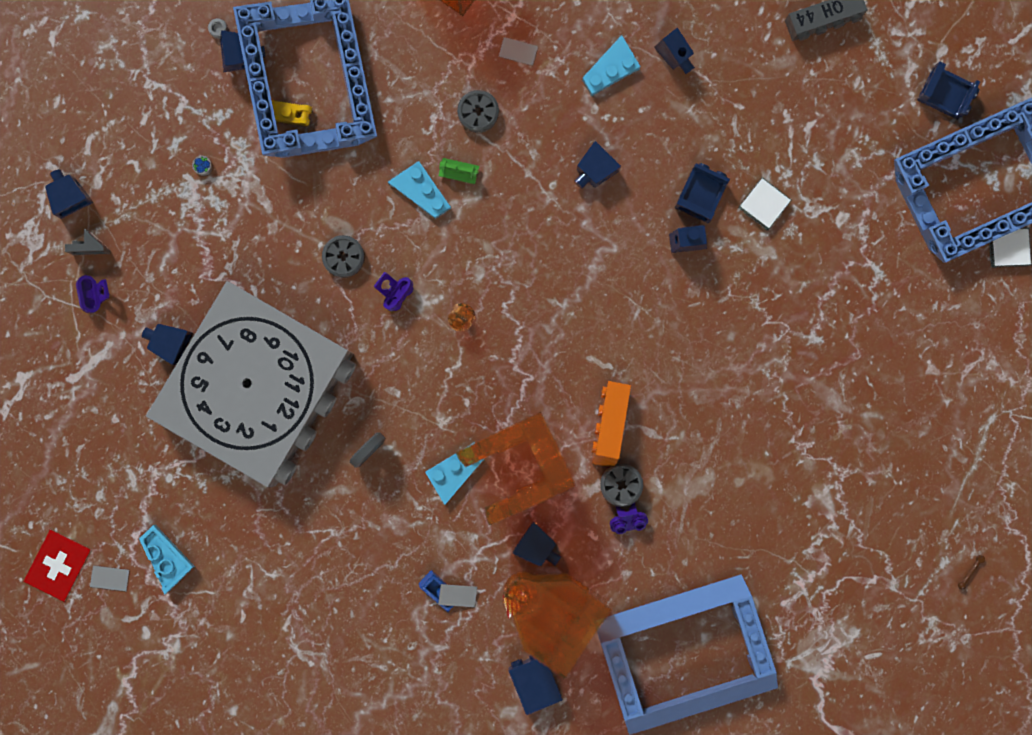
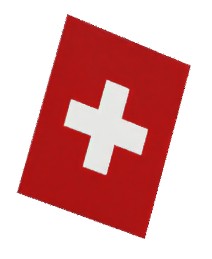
(57, 565)

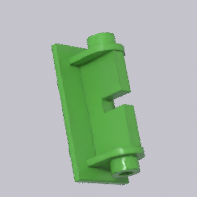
(458, 170)

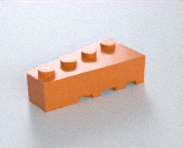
(611, 424)

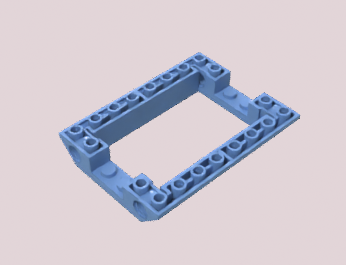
(264, 17)
(912, 183)
(671, 609)

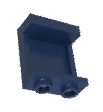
(948, 92)
(702, 192)
(534, 684)

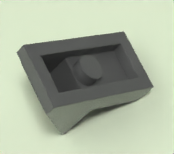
(90, 246)

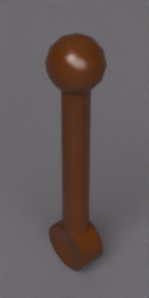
(979, 559)

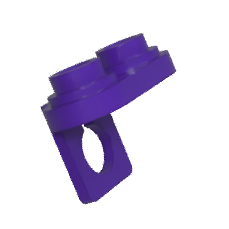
(90, 293)
(396, 293)
(628, 520)

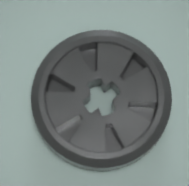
(470, 119)
(333, 250)
(367, 450)
(632, 480)

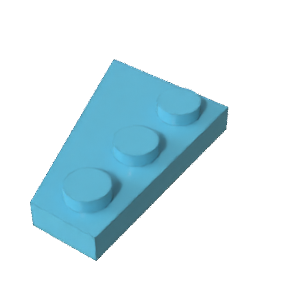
(611, 67)
(420, 188)
(449, 476)
(166, 558)

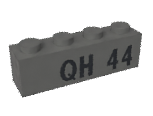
(823, 17)

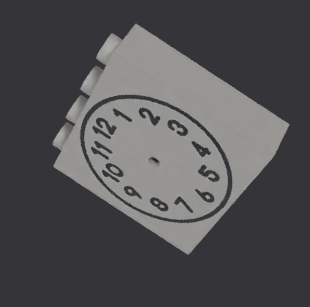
(252, 386)

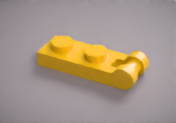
(288, 113)

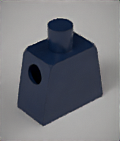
(231, 51)
(676, 51)
(596, 167)
(66, 194)
(689, 239)
(167, 342)
(536, 546)

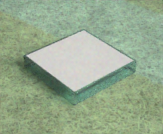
(764, 203)
(1011, 250)

